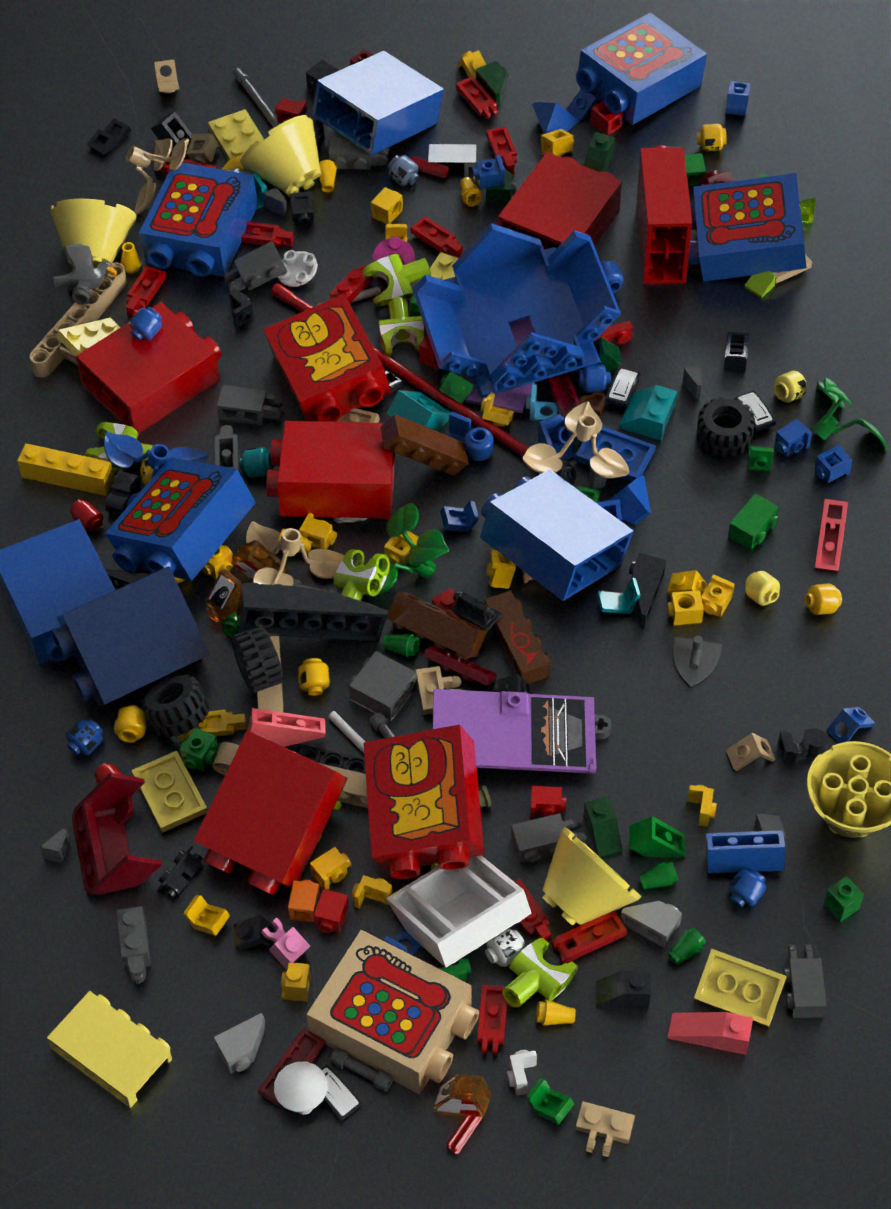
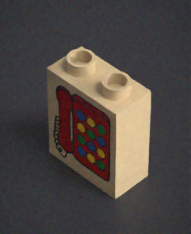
(393, 1012)

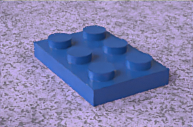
(634, 451)

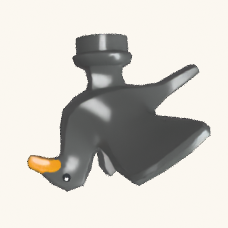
(83, 275)

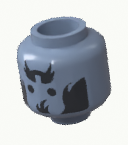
(403, 170)

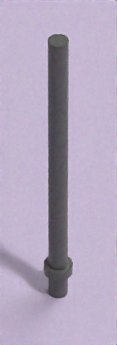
(243, 80)

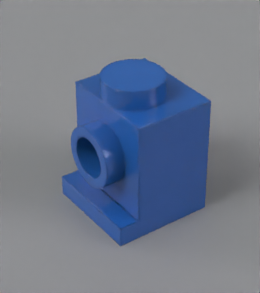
(489, 172)
(792, 438)
(833, 464)

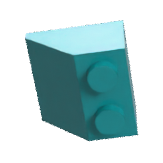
(419, 409)
(650, 411)

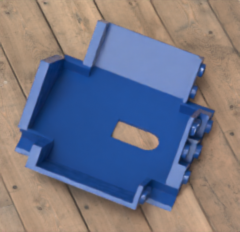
(507, 280)

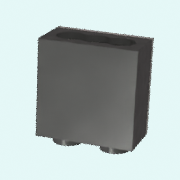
(382, 685)

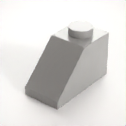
(653, 921)
(241, 1043)

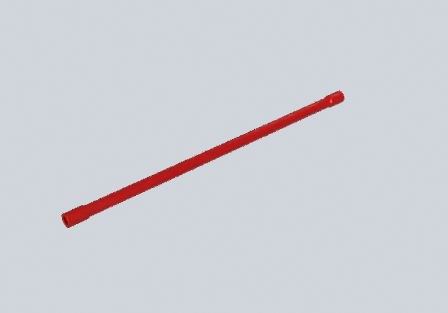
(289, 298)

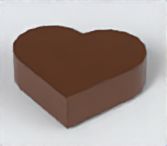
(596, 400)

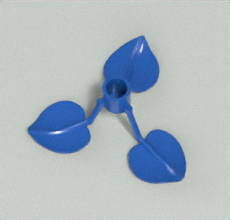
(124, 450)

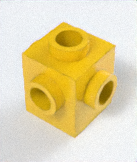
(220, 560)

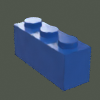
(745, 850)

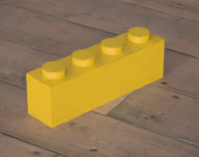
(66, 469)

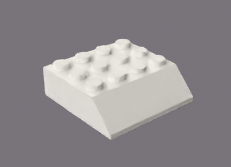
(459, 908)

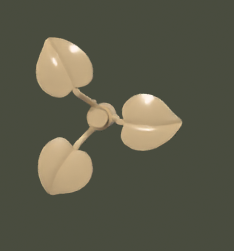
(142, 159)
(585, 426)
(322, 562)

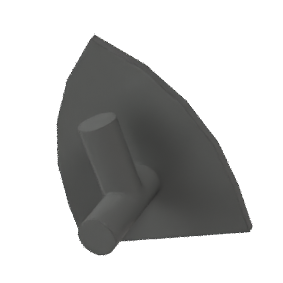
(695, 658)

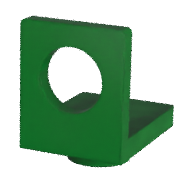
(760, 458)

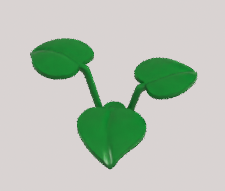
(829, 423)
(428, 546)

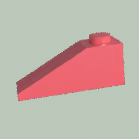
(831, 534)
(285, 727)
(712, 1030)

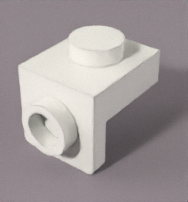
(516, 1075)

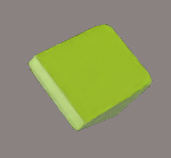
(761, 283)

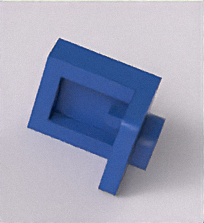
(460, 518)

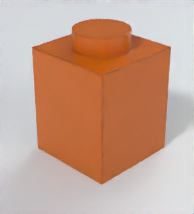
(303, 900)

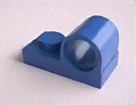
(737, 98)

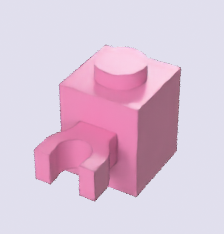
(288, 945)

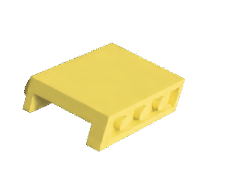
(109, 1047)

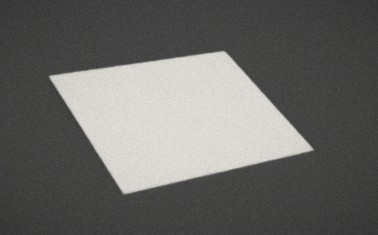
(452, 153)

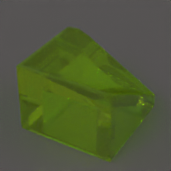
(807, 209)

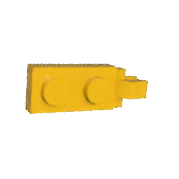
(220, 724)

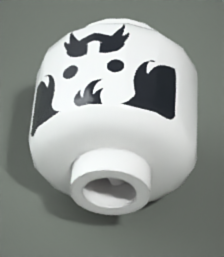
(504, 947)

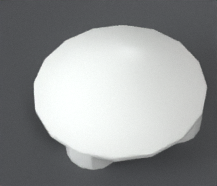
(300, 268)
(300, 1087)

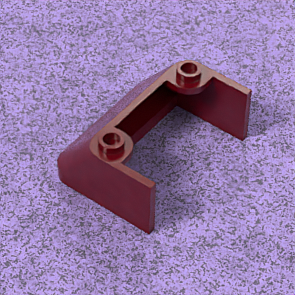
(103, 839)

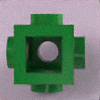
(199, 750)

